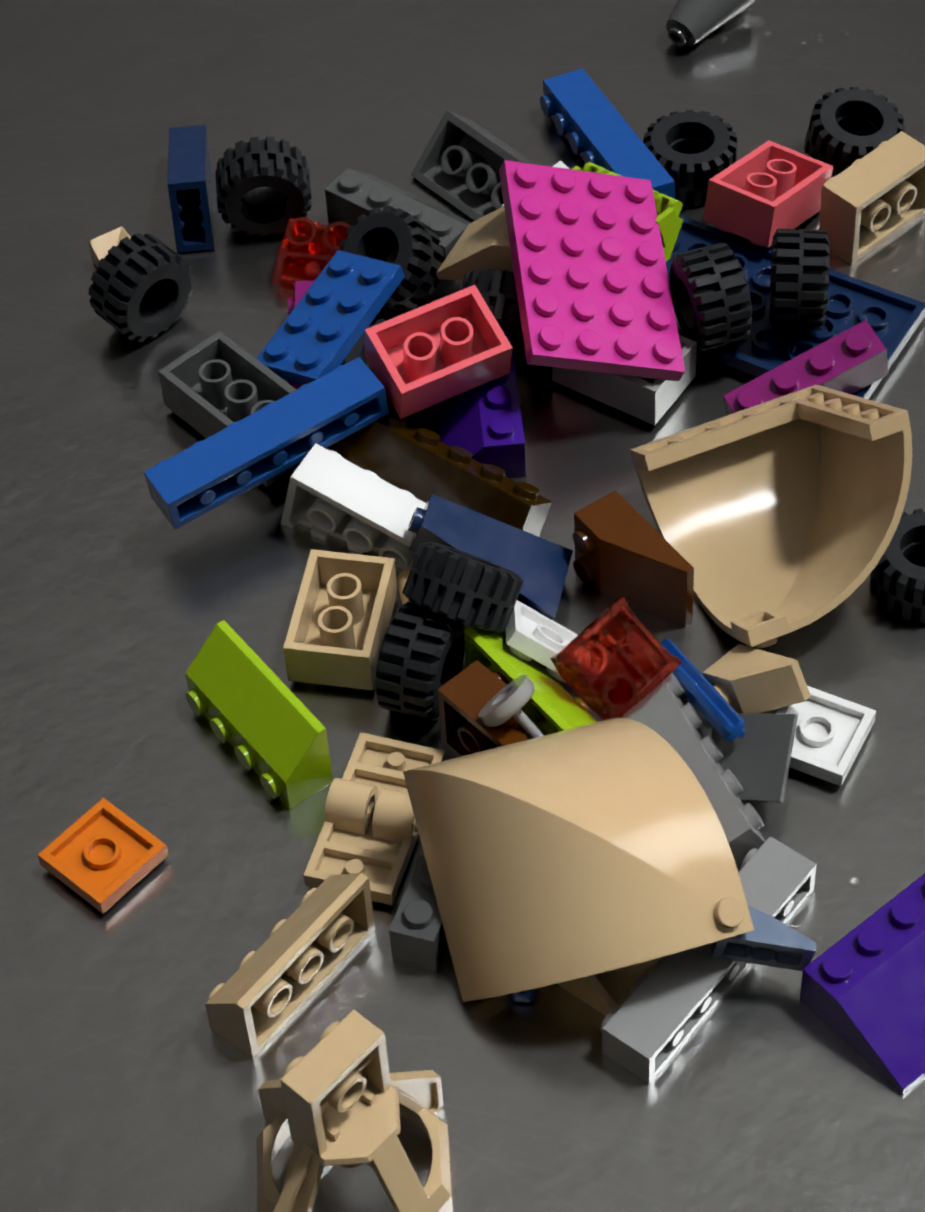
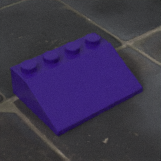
(874, 988)

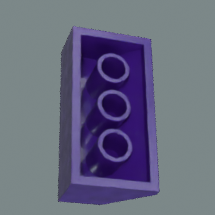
(488, 423)

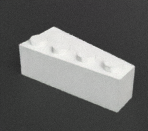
(351, 505)

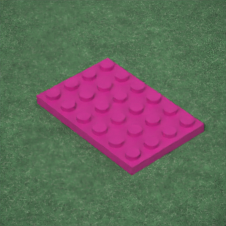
(590, 272)

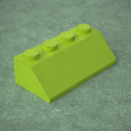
(551, 705)
(259, 717)

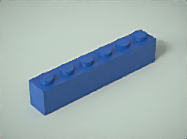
(599, 130)
(266, 442)

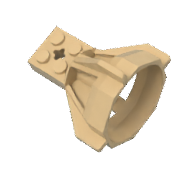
(347, 1113)

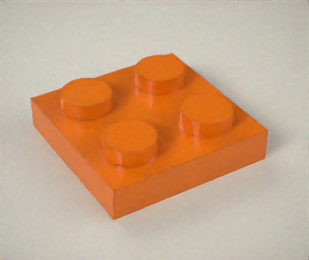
(103, 855)

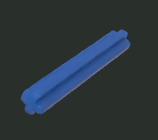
(706, 697)

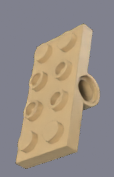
(371, 816)

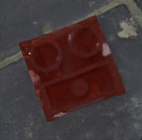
(306, 250)
(614, 662)

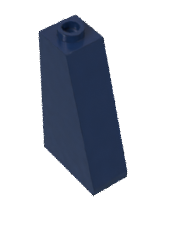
(190, 188)
(534, 559)

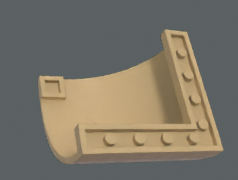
(780, 505)
(573, 857)

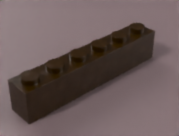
(427, 466)

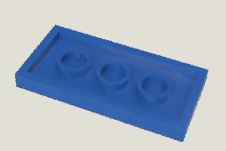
(330, 317)

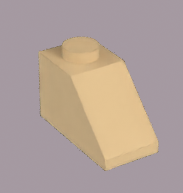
(757, 680)

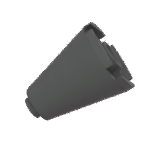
(697, 19)

